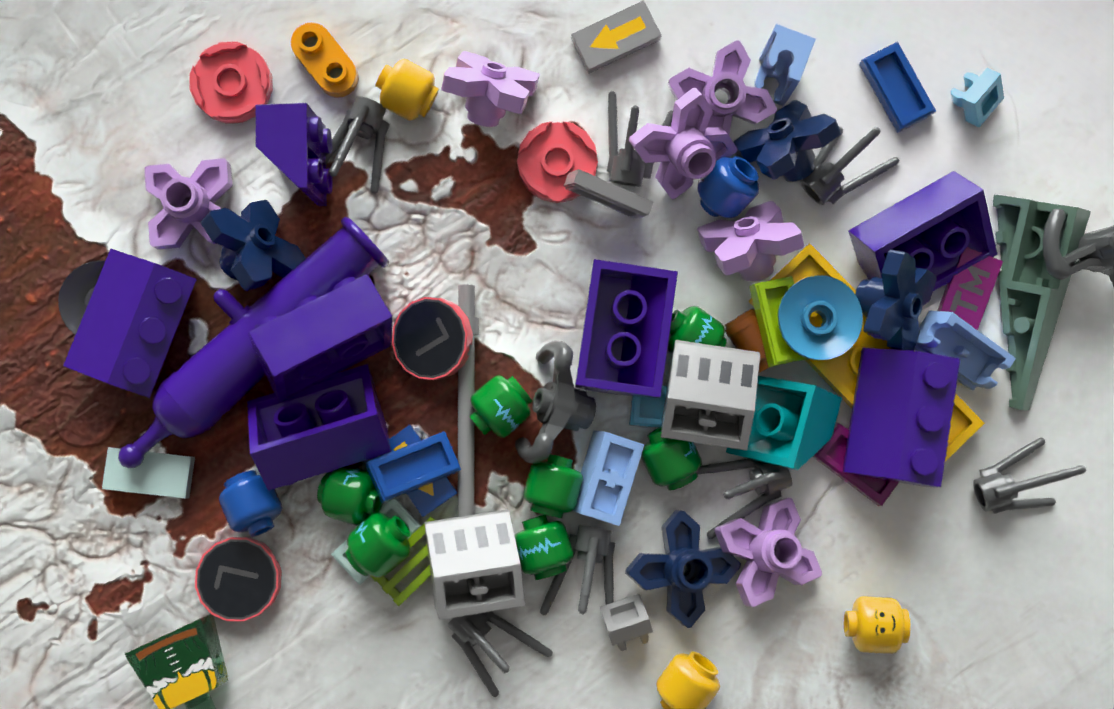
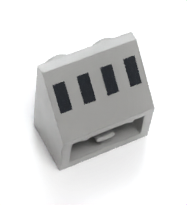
(710, 395)
(474, 564)

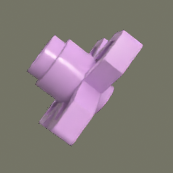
(728, 73)
(489, 87)
(687, 147)
(184, 199)
(751, 242)
(769, 552)

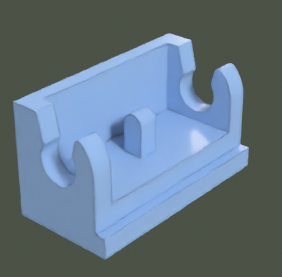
(785, 60)
(953, 337)
(608, 476)

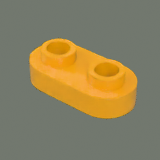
(323, 58)

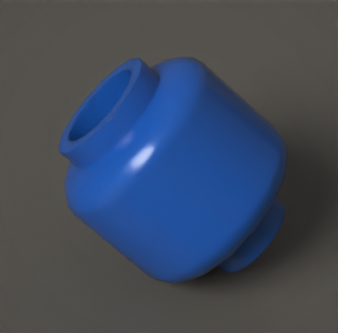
(728, 187)
(249, 504)

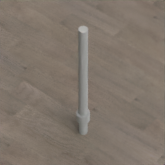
(466, 426)

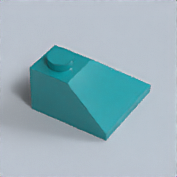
(789, 422)

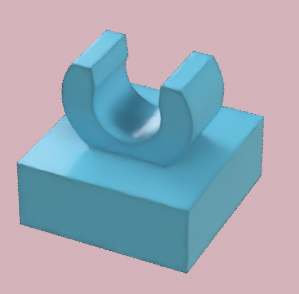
(981, 98)

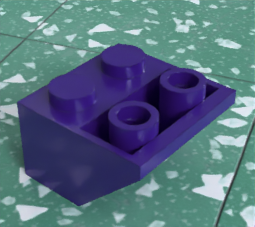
(296, 145)

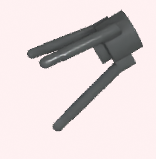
(361, 121)
(628, 166)
(825, 180)
(764, 478)
(997, 490)
(591, 546)
(473, 629)

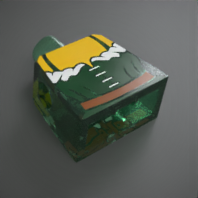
(182, 665)

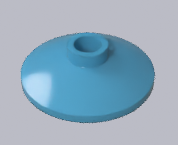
(839, 313)

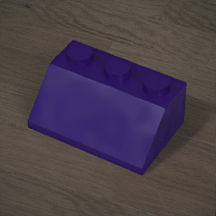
(930, 227)
(129, 322)
(626, 329)
(322, 336)
(901, 416)
(317, 429)

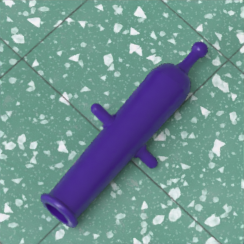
(227, 365)

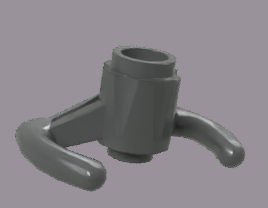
(1093, 251)
(556, 404)

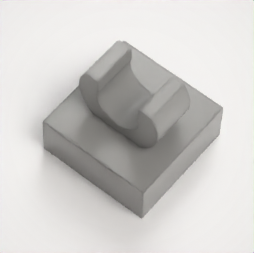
(626, 621)

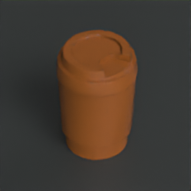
(746, 335)

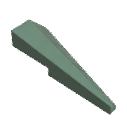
(1027, 291)

